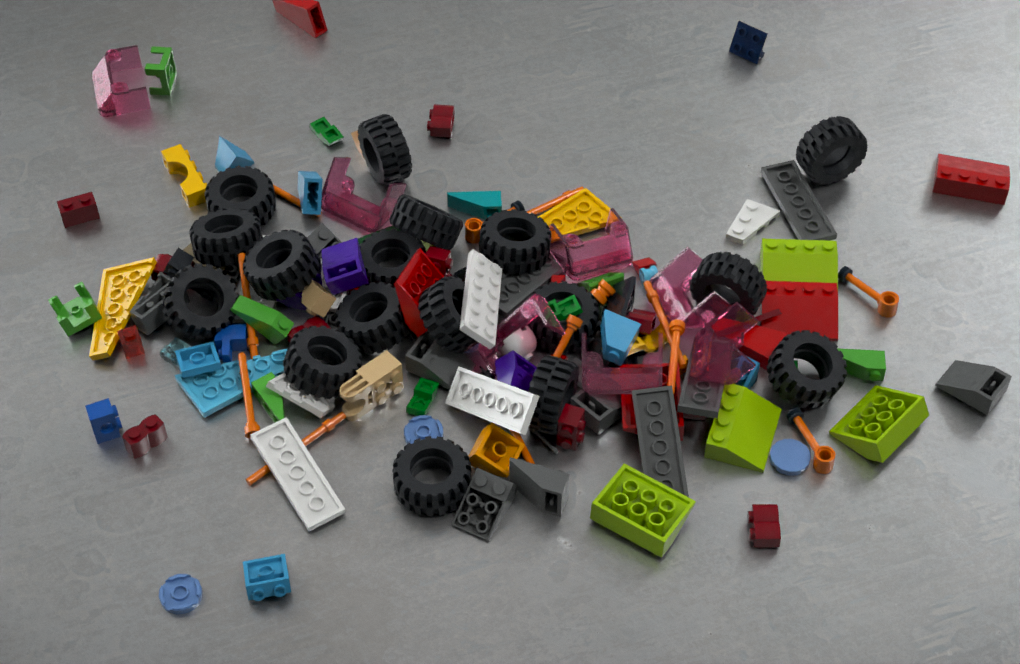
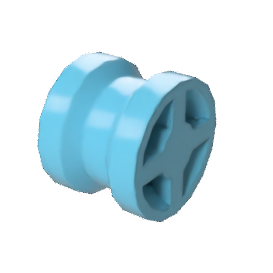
(647, 274)

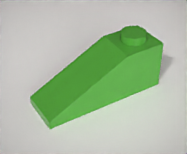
(262, 318)
(865, 363)
(270, 400)

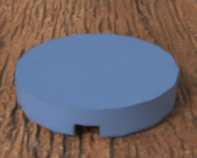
(421, 427)
(790, 457)
(180, 594)

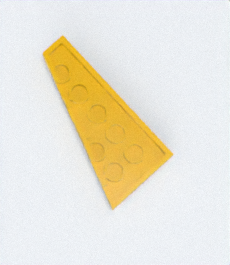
(578, 214)
(118, 294)

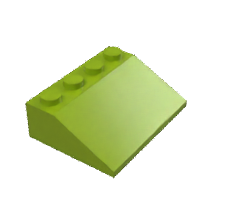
(799, 260)
(881, 422)
(743, 429)
(641, 510)

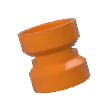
(603, 290)

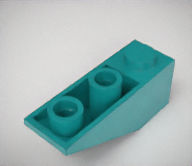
(476, 203)

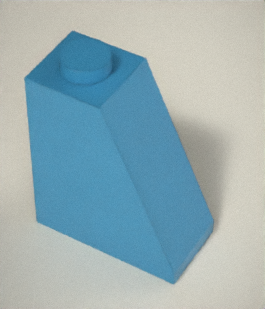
(310, 192)
(617, 336)

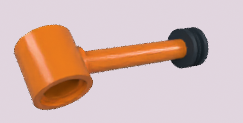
(473, 225)
(886, 301)
(823, 455)

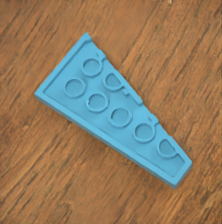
(224, 386)

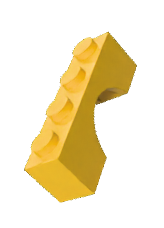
(178, 162)

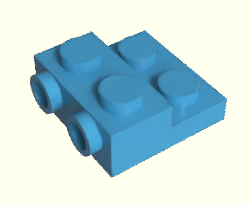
(198, 359)
(266, 577)

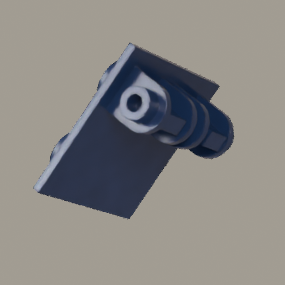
(748, 42)

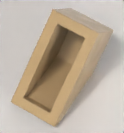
(317, 299)

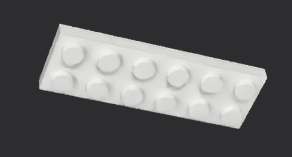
(481, 299)
(492, 400)
(297, 474)

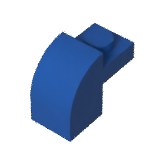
(231, 340)

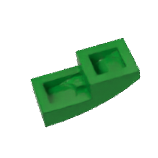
(326, 132)
(565, 307)
(423, 397)

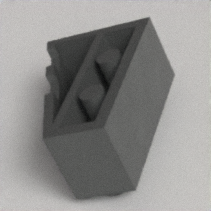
(148, 310)

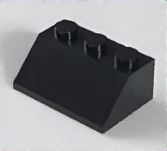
(622, 300)

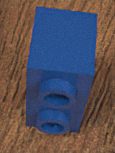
(103, 420)

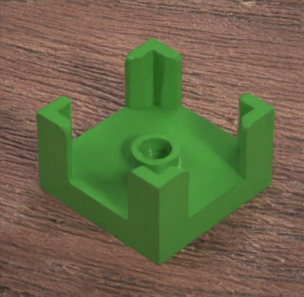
(165, 70)
(76, 313)

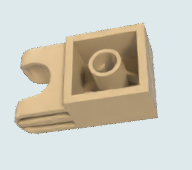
(372, 386)

